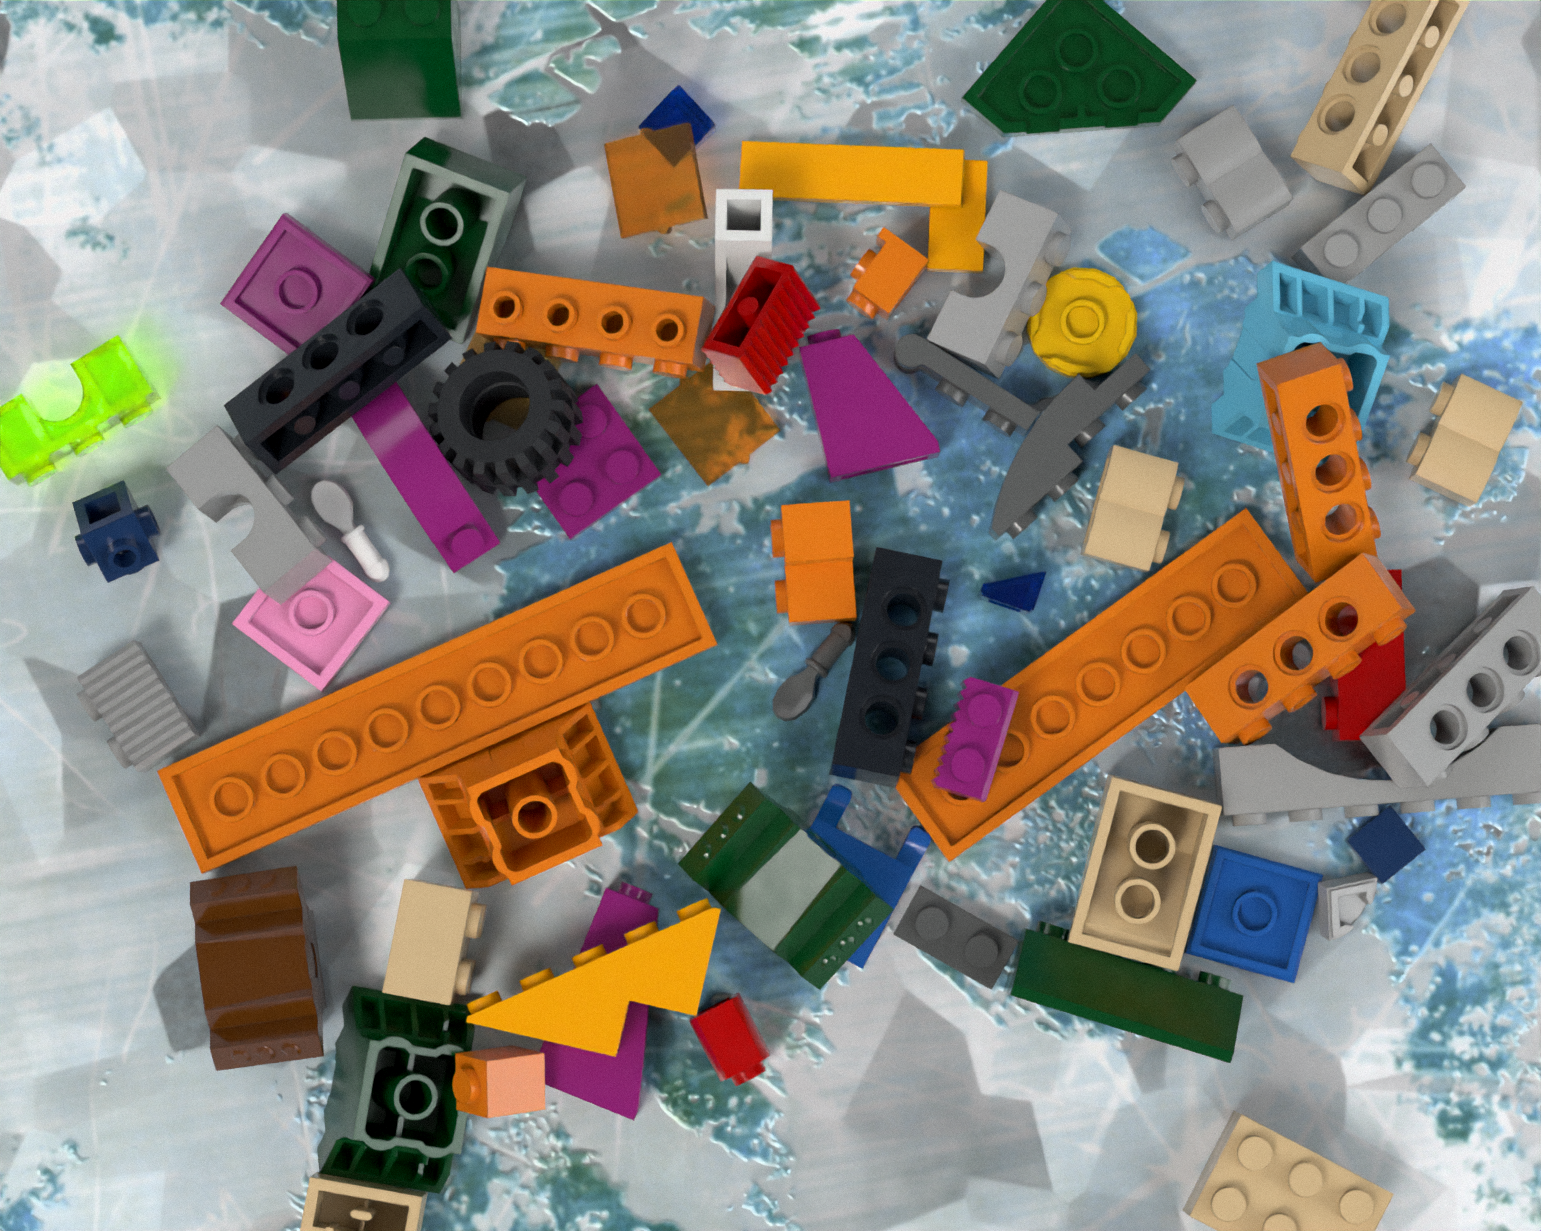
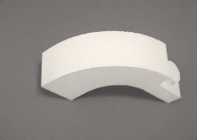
(741, 234)

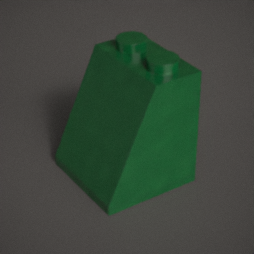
(401, 59)

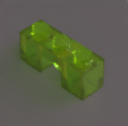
(113, 393)

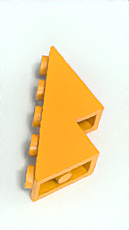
(591, 1002)

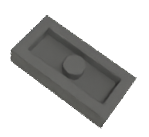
(955, 937)

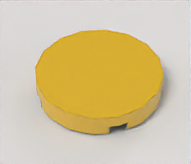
(1083, 324)

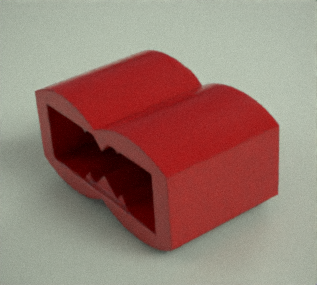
(731, 1040)

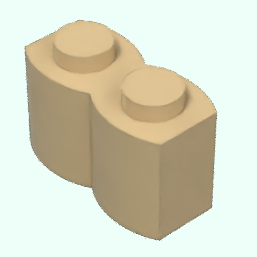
(1463, 440)
(1131, 509)

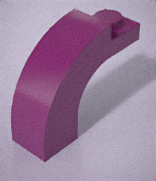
(425, 478)

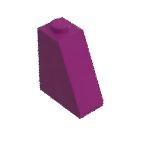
(859, 411)

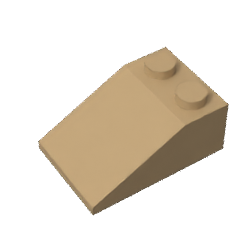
(1144, 872)

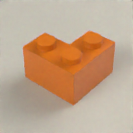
(816, 562)

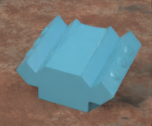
(1289, 314)

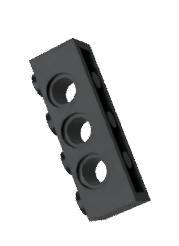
(337, 371)
(892, 581)

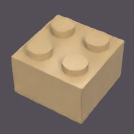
(433, 942)

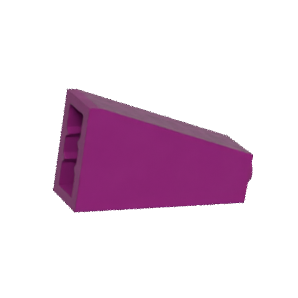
(594, 1076)

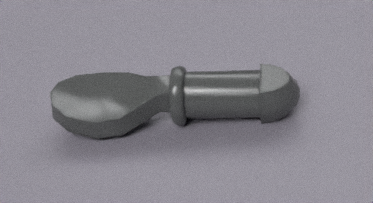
(798, 691)

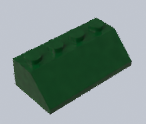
(1125, 994)

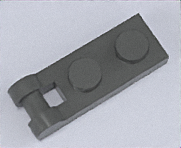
(962, 384)

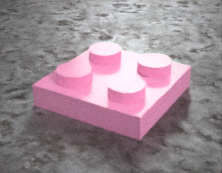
(316, 625)

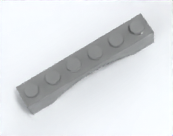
(1270, 779)

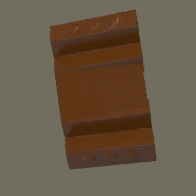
(258, 968)

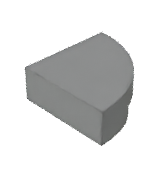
(1343, 902)

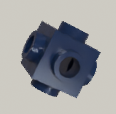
(116, 532)

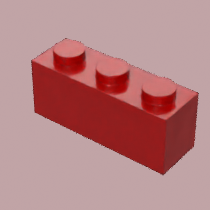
(1367, 689)

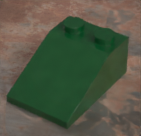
(447, 228)

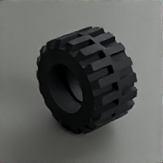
(477, 390)

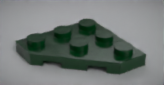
(1077, 72)

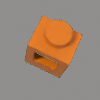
(885, 276)

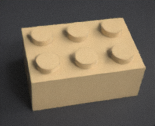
(1277, 1185)

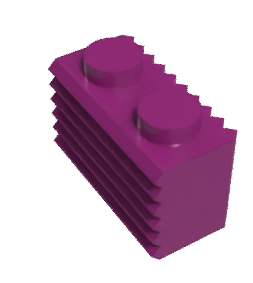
(975, 739)

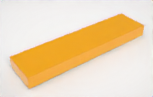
(854, 173)

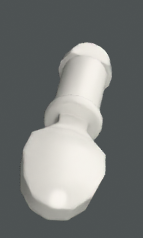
(336, 508)

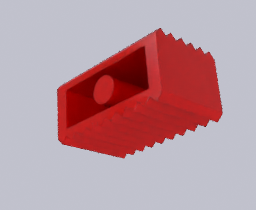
(761, 326)

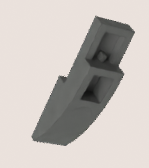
(1045, 460)

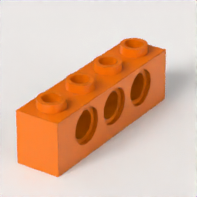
(1290, 390)
(1223, 689)

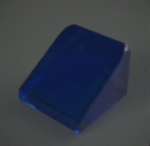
(679, 109)
(1014, 593)

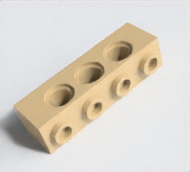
(1375, 90)

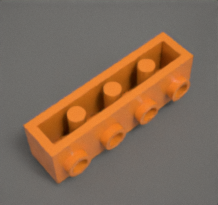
(596, 321)

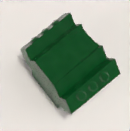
(786, 885)
(393, 1091)

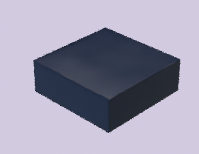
(1385, 844)

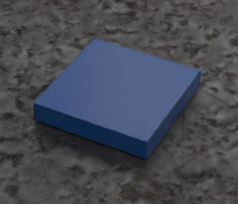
(1253, 913)

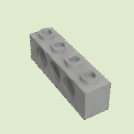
(1402, 733)

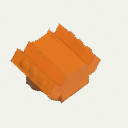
(530, 800)

